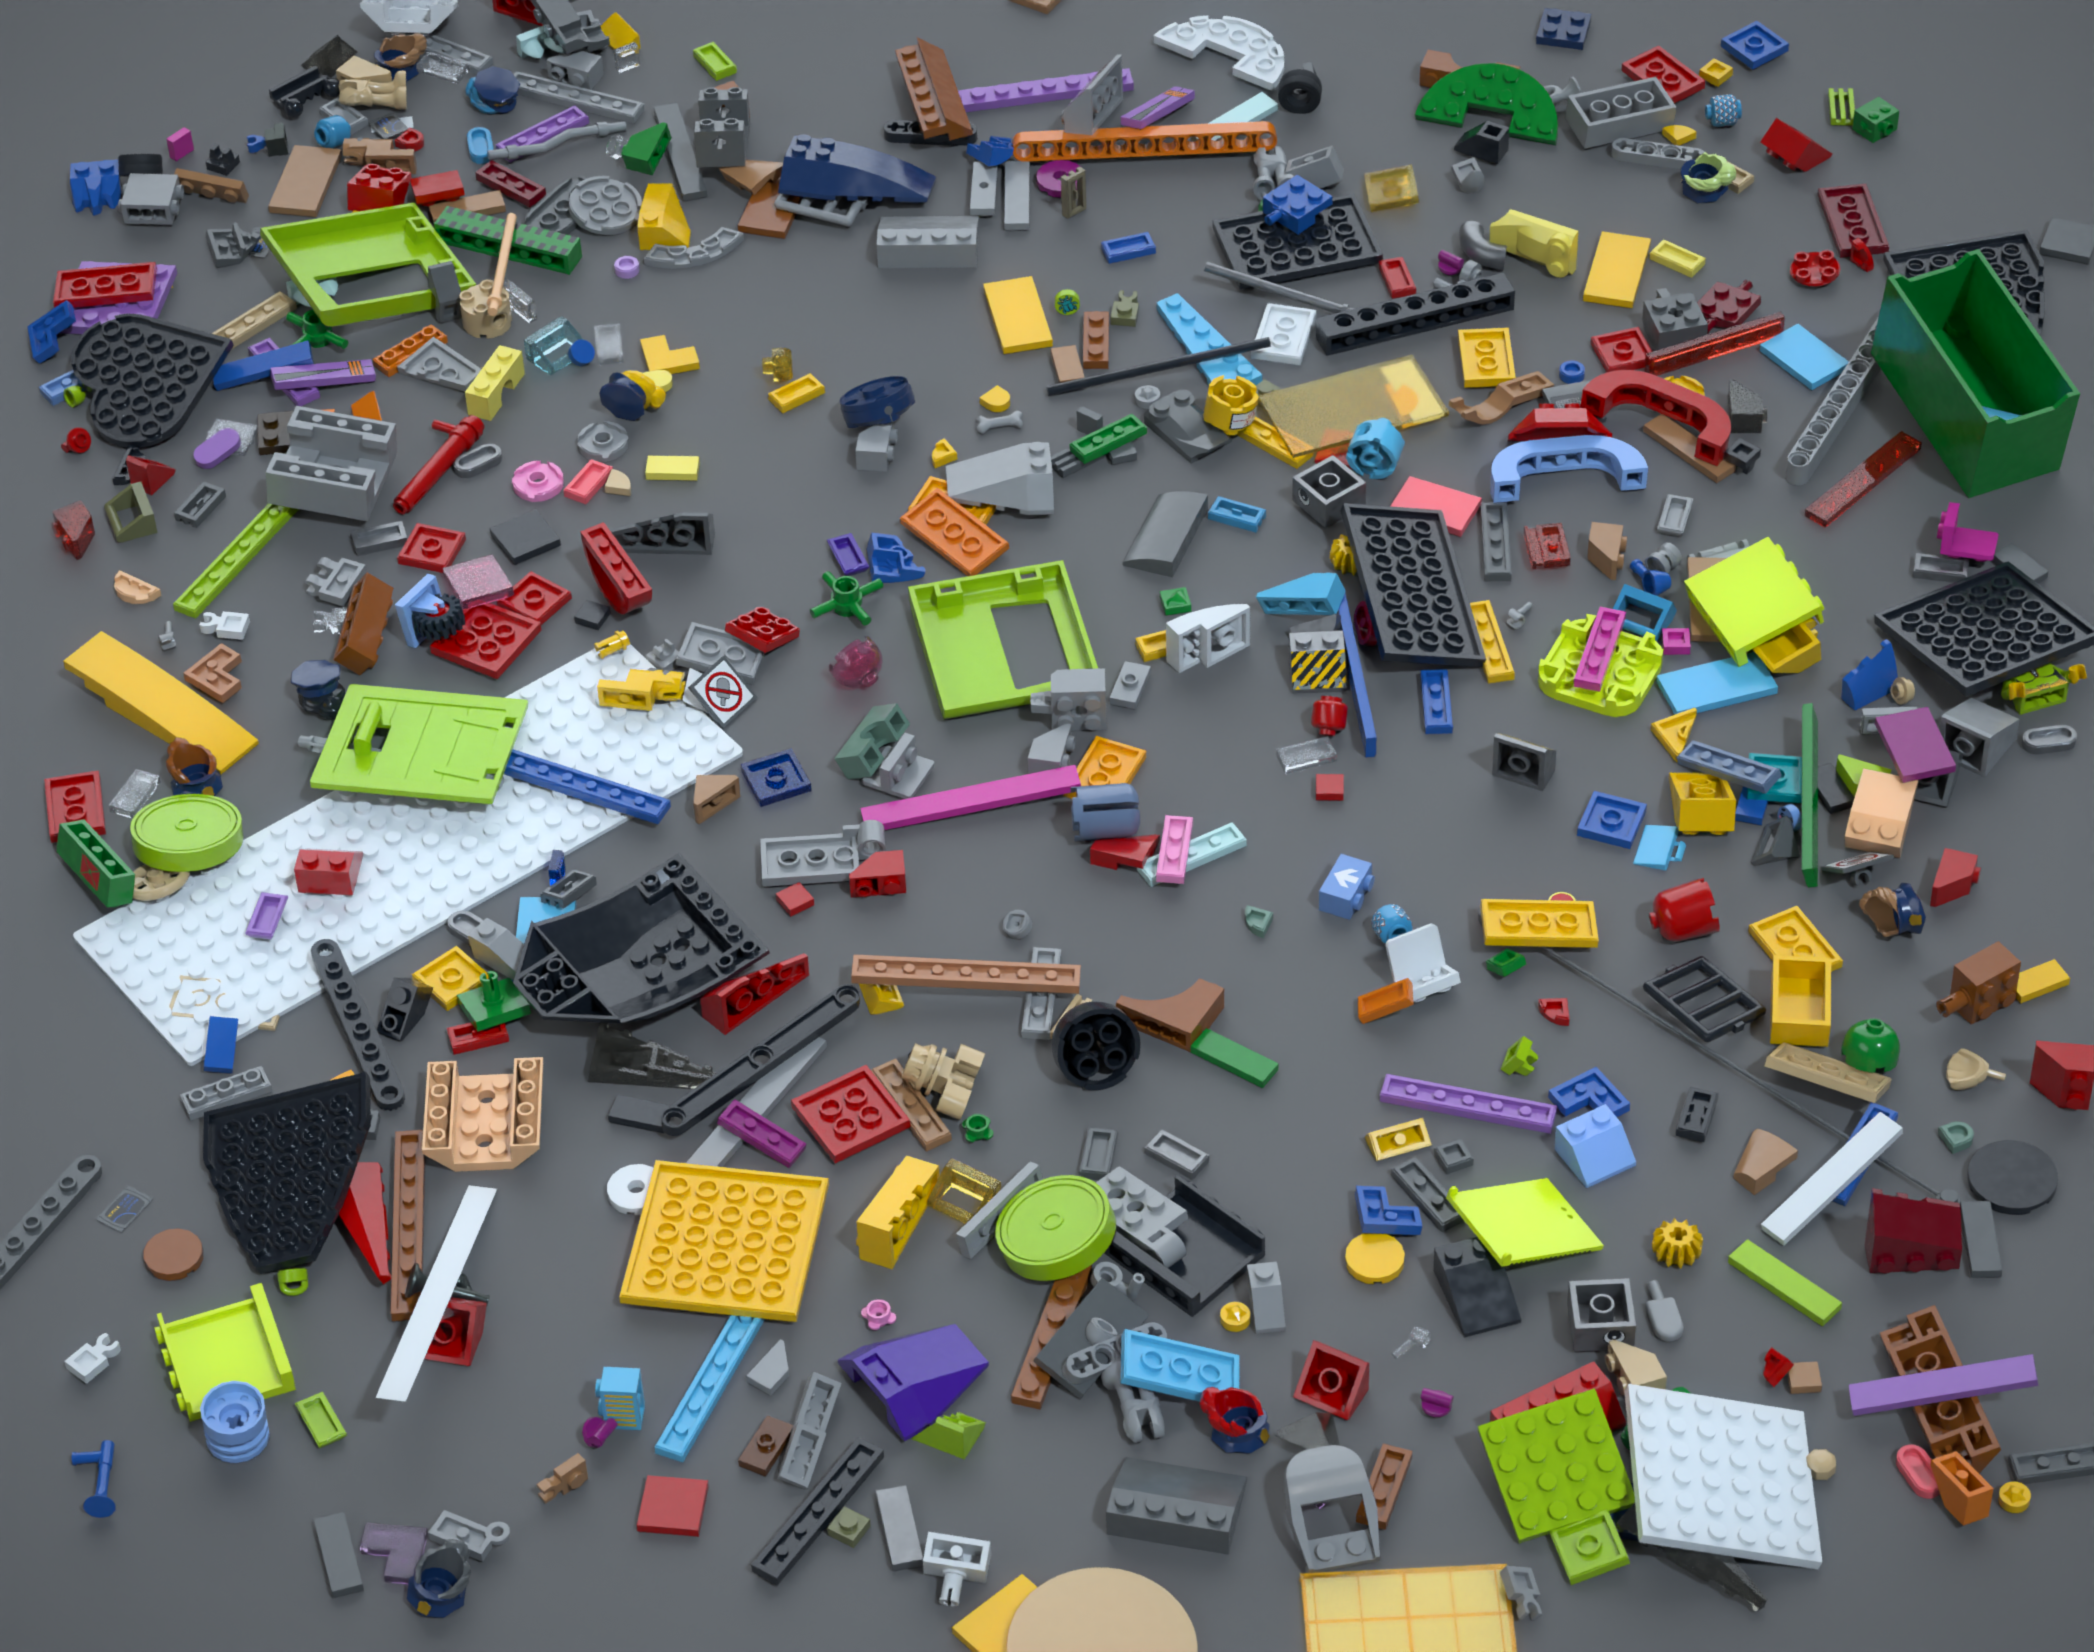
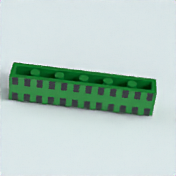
(529, 244)

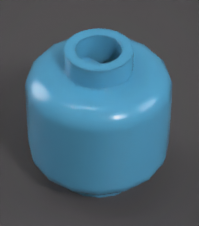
(332, 131)

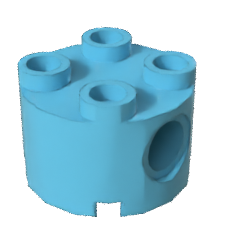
(1375, 448)

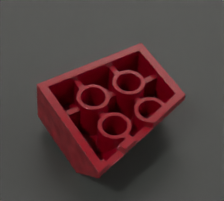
(1912, 1234)

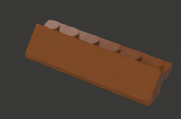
(933, 91)
(1950, 1424)

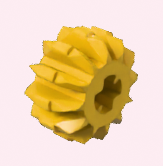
(1342, 556)
(1677, 1243)

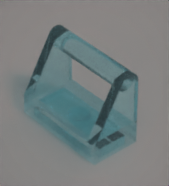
(549, 339)

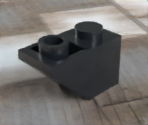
(1485, 141)
(404, 1007)

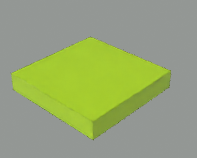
(1589, 1547)

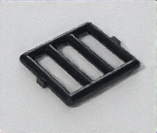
(1692, 1019)

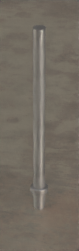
(1275, 288)

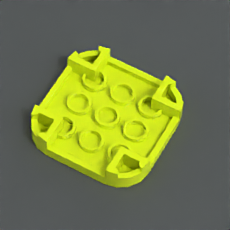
(1628, 678)

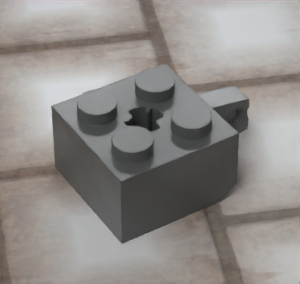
(1672, 319)

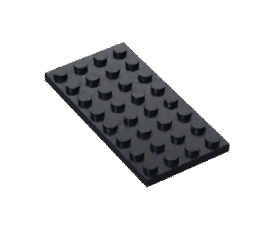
(1412, 585)

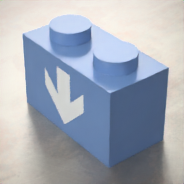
(1346, 886)

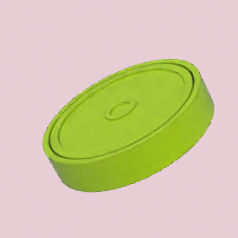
(186, 832)
(1055, 1227)

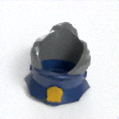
(440, 1580)

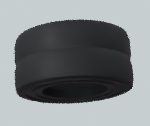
(1299, 80)
(140, 164)

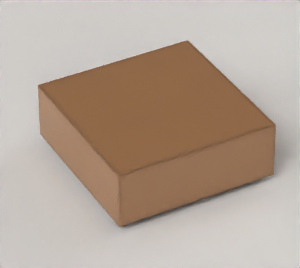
(1804, 1378)

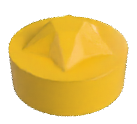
(1235, 1316)
(2014, 1497)

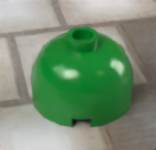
(1871, 1046)

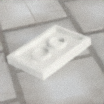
(1288, 333)

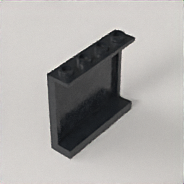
(1216, 1248)

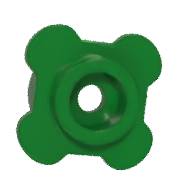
(977, 1128)

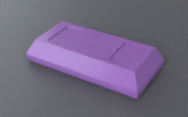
(266, 915)

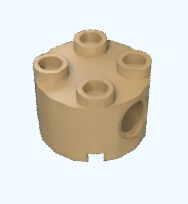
(475, 311)

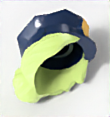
(1706, 177)

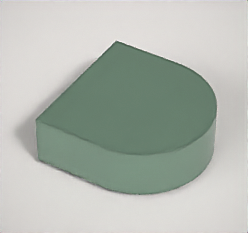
(1956, 1136)

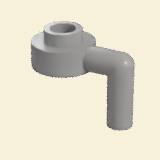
(1469, 272)
(1114, 1276)

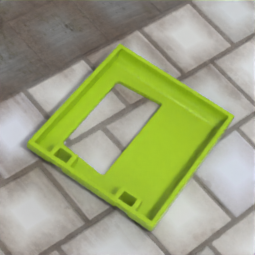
(357, 245)
(964, 642)

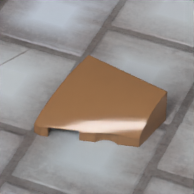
(753, 174)
(1762, 1160)

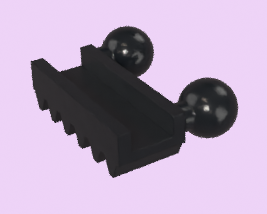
(293, 92)

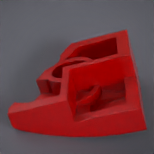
(1126, 851)

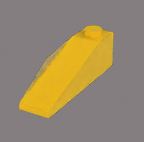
(662, 218)

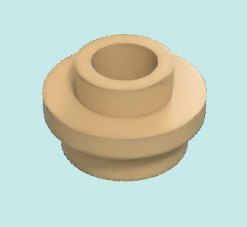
(1902, 690)

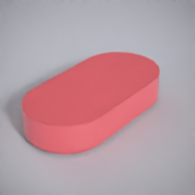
(1916, 1469)

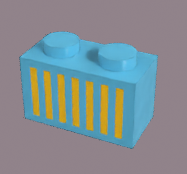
(621, 1397)

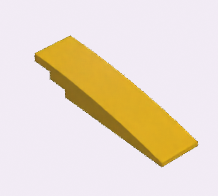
(157, 699)

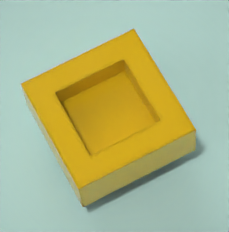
(1716, 72)

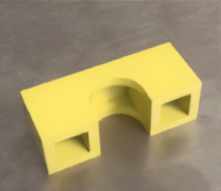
(502, 370)

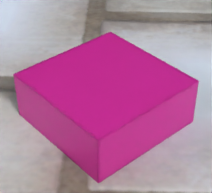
(180, 144)
(1676, 641)

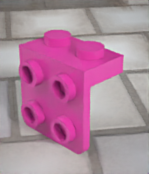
(1964, 542)

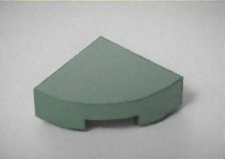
(1258, 920)

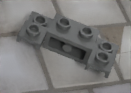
(565, 27)

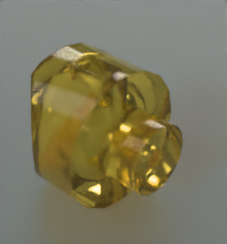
(779, 364)

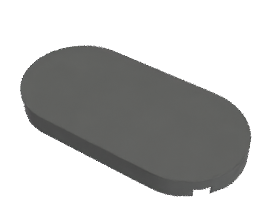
(553, 210)

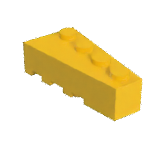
(895, 1212)

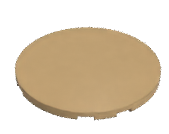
(1101, 1613)

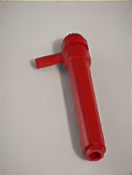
(460, 440)

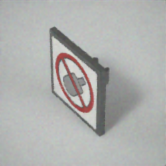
(722, 692)
(1858, 865)

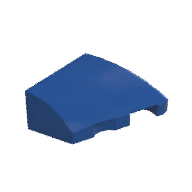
(891, 560)

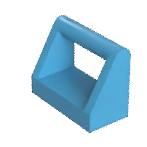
(1649, 602)

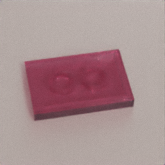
(478, 581)

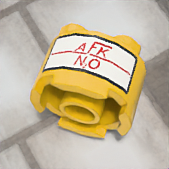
(1231, 404)

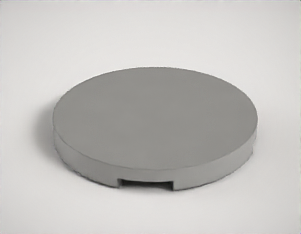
(605, 205)

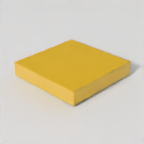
(450, 976)

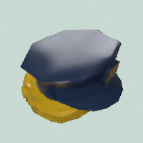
(630, 394)

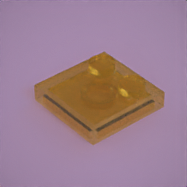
(1391, 188)

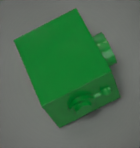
(1875, 119)

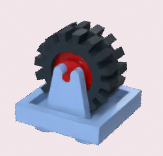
(428, 614)

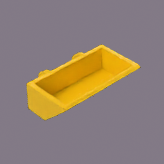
(1792, 649)

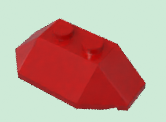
(1558, 422)

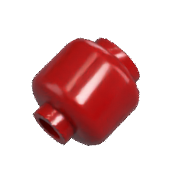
(1329, 715)

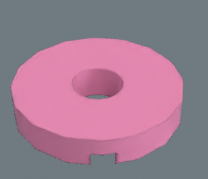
(549, 487)

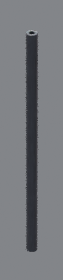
(1158, 366)

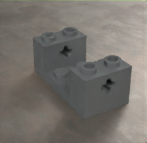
(722, 131)

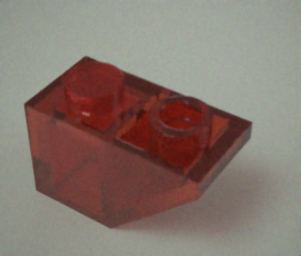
(75, 528)

